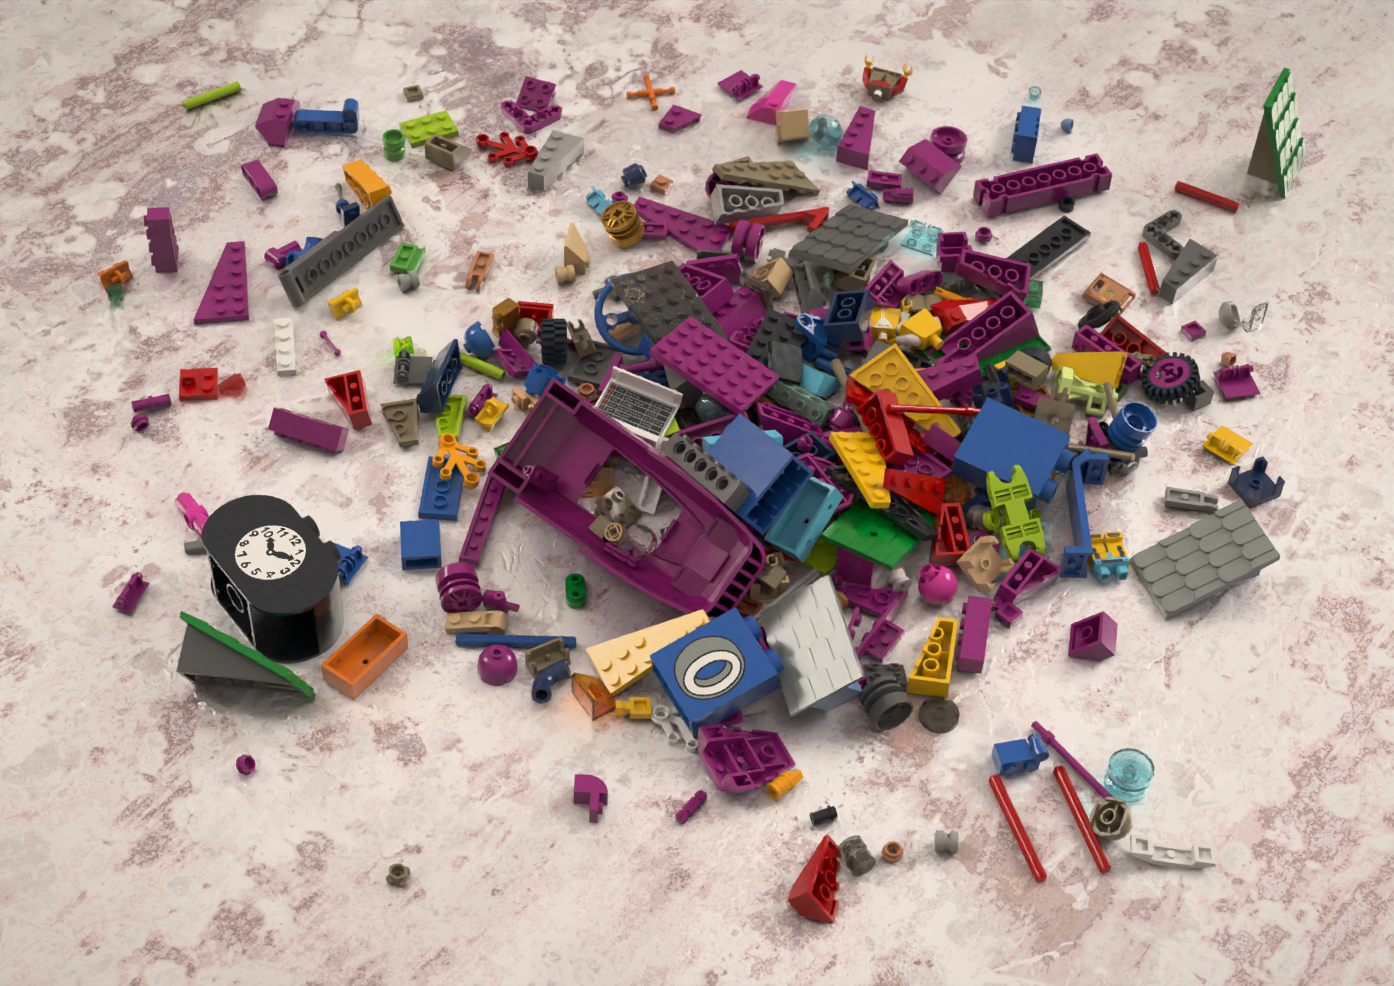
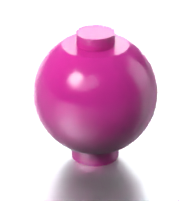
(937, 584)

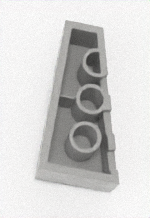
(554, 158)
(742, 203)

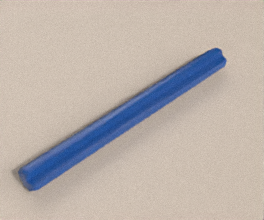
(510, 640)

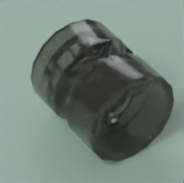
(856, 855)

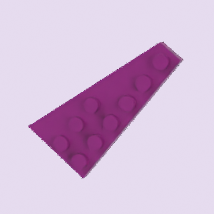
(685, 227)
(227, 291)

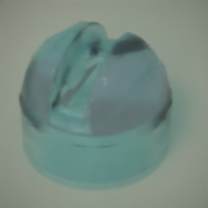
(1034, 93)

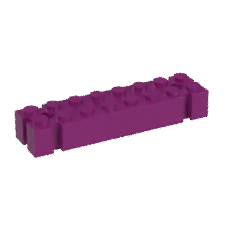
(1042, 185)

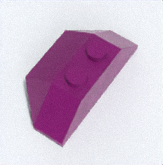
(276, 121)
(883, 286)
(785, 422)
(819, 466)

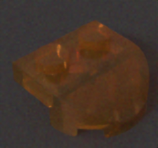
(956, 491)

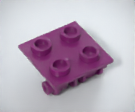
(741, 84)
(536, 94)
(1236, 381)

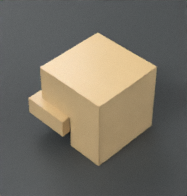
(792, 124)

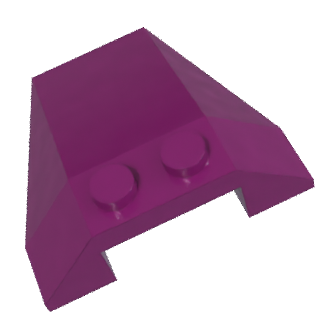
(741, 758)

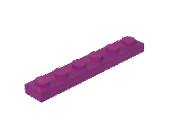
(482, 521)

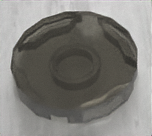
(938, 714)

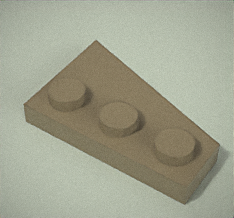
(403, 420)

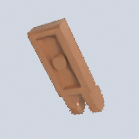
(479, 269)

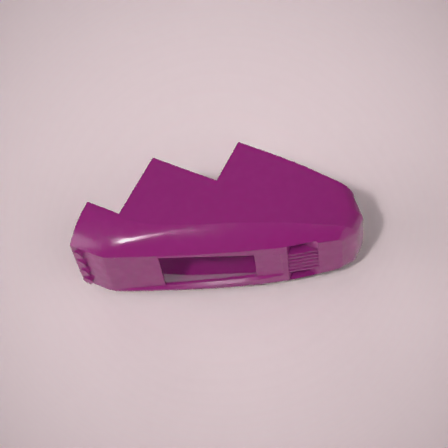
(574, 443)

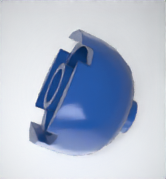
(478, 341)

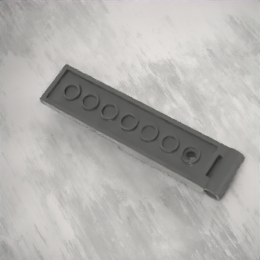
(339, 251)

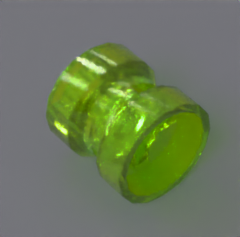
(406, 343)

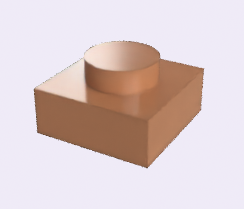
(661, 184)

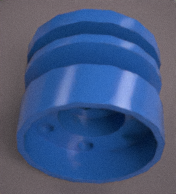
(1132, 426)

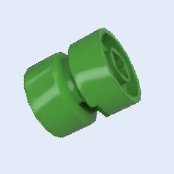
(394, 145)

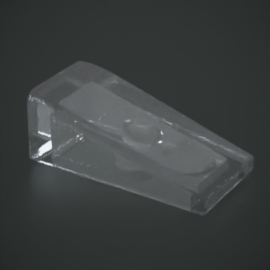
(1255, 317)

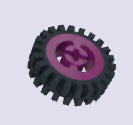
(1171, 378)

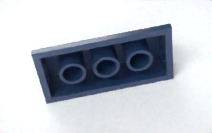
(440, 380)

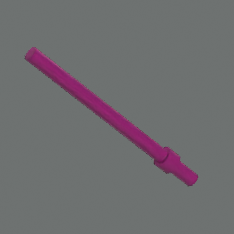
(1049, 739)

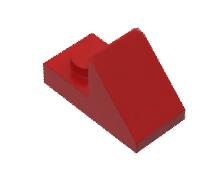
(815, 218)

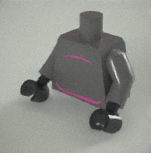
(1117, 465)

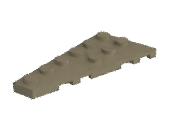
(772, 174)

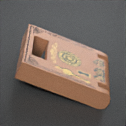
(1109, 291)

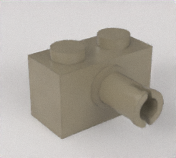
(1026, 370)
(770, 575)

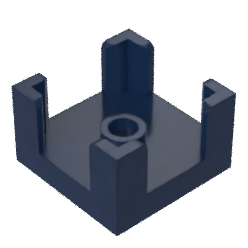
(998, 391)
(1255, 485)

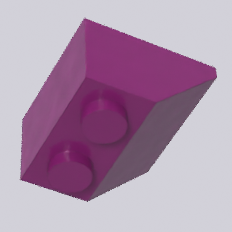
(1093, 638)

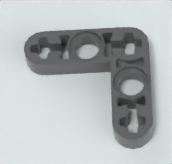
(1154, 233)

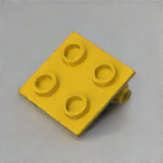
(1227, 444)

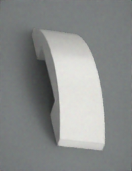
(1172, 855)

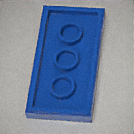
(439, 497)

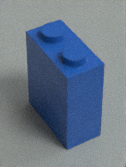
(420, 544)

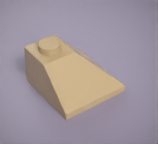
(576, 251)

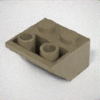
(445, 151)
(858, 277)

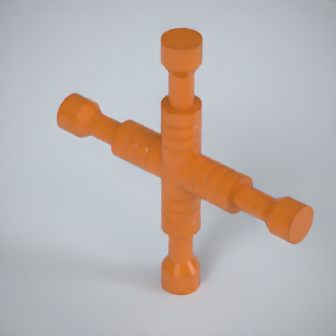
(650, 92)

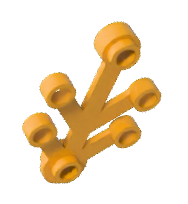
(449, 444)

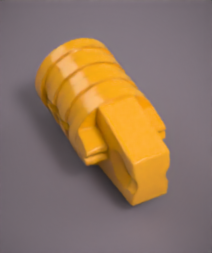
(783, 784)

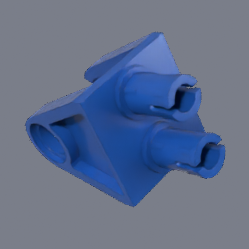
(817, 338)

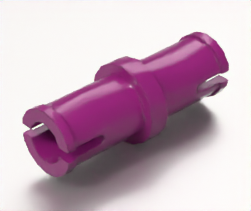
(151, 403)

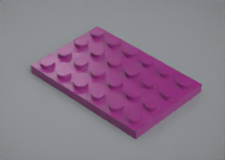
(714, 365)

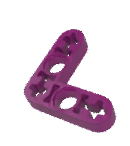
(527, 123)

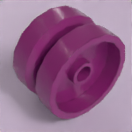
(950, 141)
(748, 240)

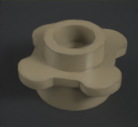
(398, 869)

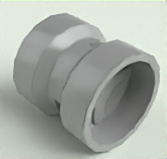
(408, 280)
(946, 841)

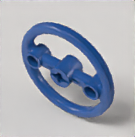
(621, 318)

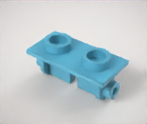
(598, 198)

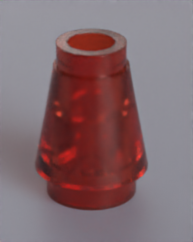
(232, 384)

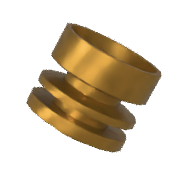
(622, 224)

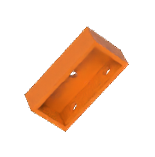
(376, 643)

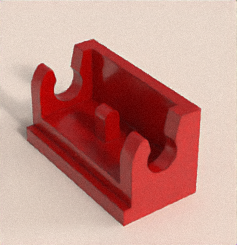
(535, 311)

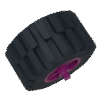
(554, 341)

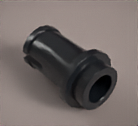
(823, 815)

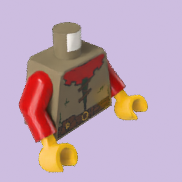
(884, 83)

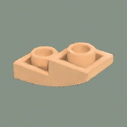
(523, 400)

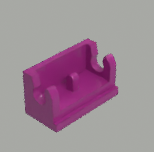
(942, 442)

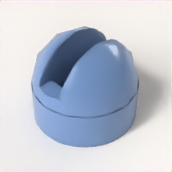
(1067, 125)

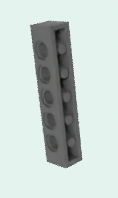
(706, 472)

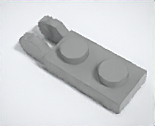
(1190, 500)

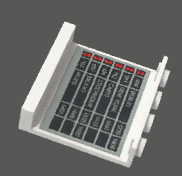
(640, 405)

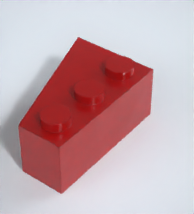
(952, 536)

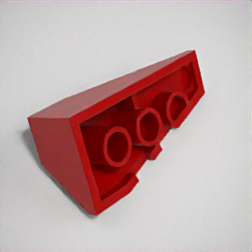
(958, 312)
(1130, 338)
(816, 886)

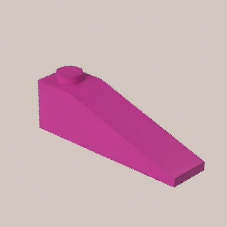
(775, 99)

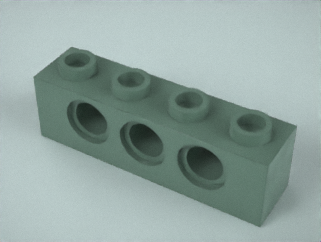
(801, 402)

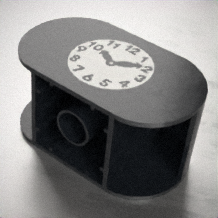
(275, 577)

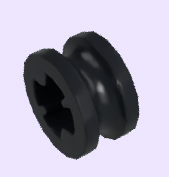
(1066, 204)

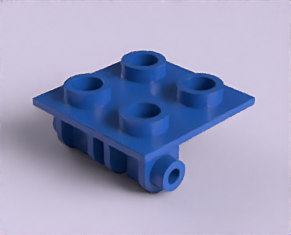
(351, 561)

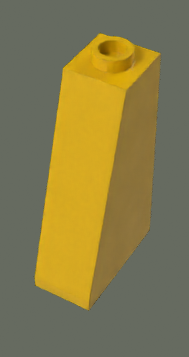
(1093, 366)

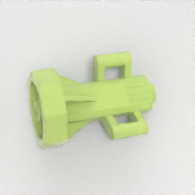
(1081, 390)

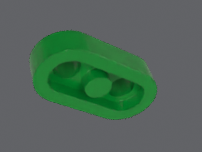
(575, 589)

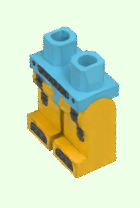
(1108, 556)

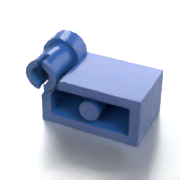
(1019, 755)

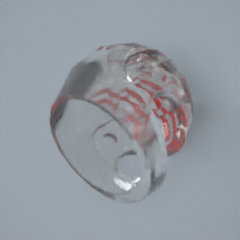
(641, 538)

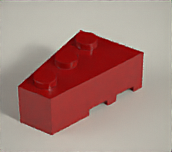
(351, 397)

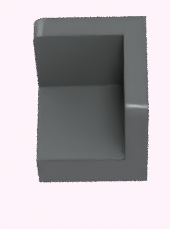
(1200, 398)

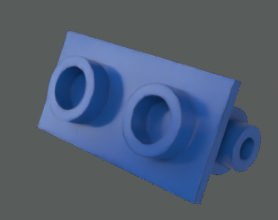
(858, 192)

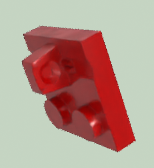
(198, 384)

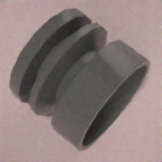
(885, 702)

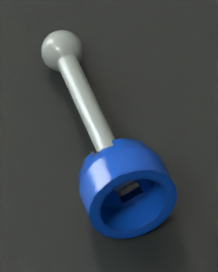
(341, 202)

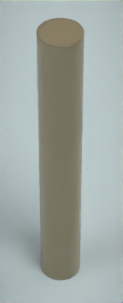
(1111, 400)

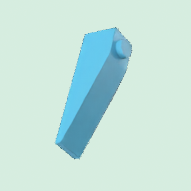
(818, 382)

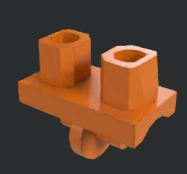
(116, 274)

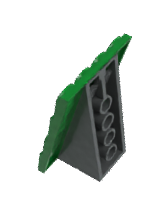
(221, 660)

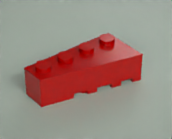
(886, 427)

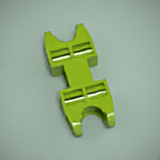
(1011, 500)

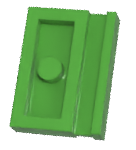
(407, 258)

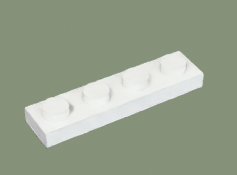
(284, 346)

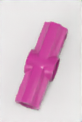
(193, 513)

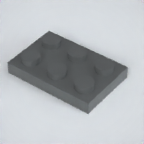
(592, 367)

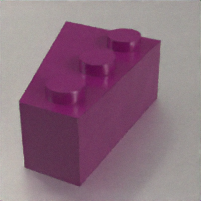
(1028, 577)

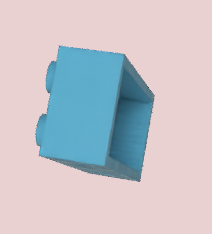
(812, 503)

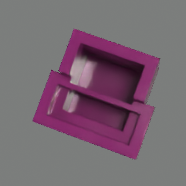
(948, 249)

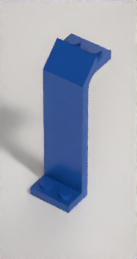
(1084, 470)

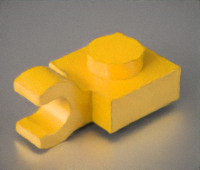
(637, 708)

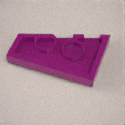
(726, 266)
(872, 600)

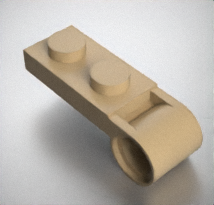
(477, 621)

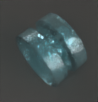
(1129, 775)

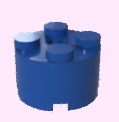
(539, 378)

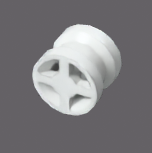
(898, 580)

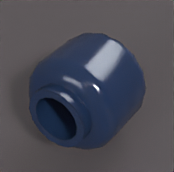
(634, 175)

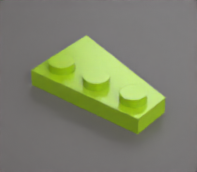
(452, 417)

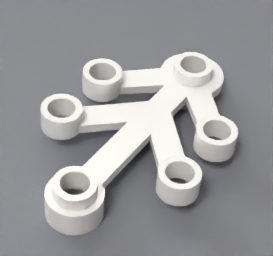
(668, 717)

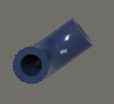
(548, 679)

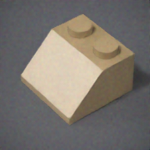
(775, 274)

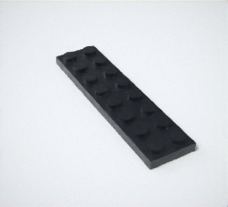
(1048, 248)

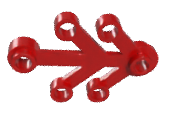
(527, 152)

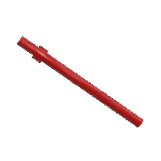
(965, 411)

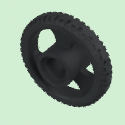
(1100, 314)

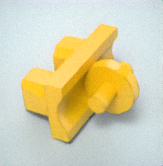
(345, 303)
(491, 413)

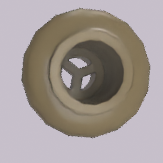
(526, 331)

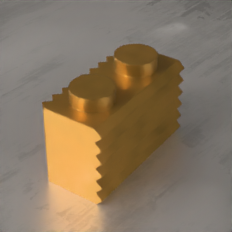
(504, 317)

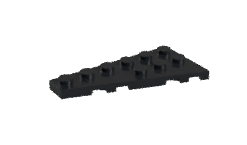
(775, 328)
(899, 509)

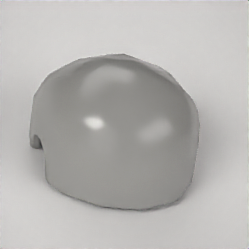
(1229, 315)

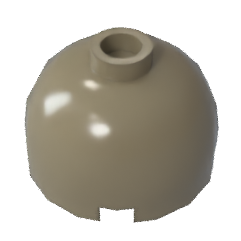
(1112, 819)

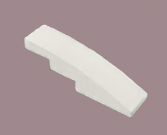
(651, 492)

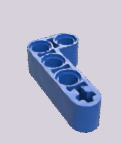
(329, 121)

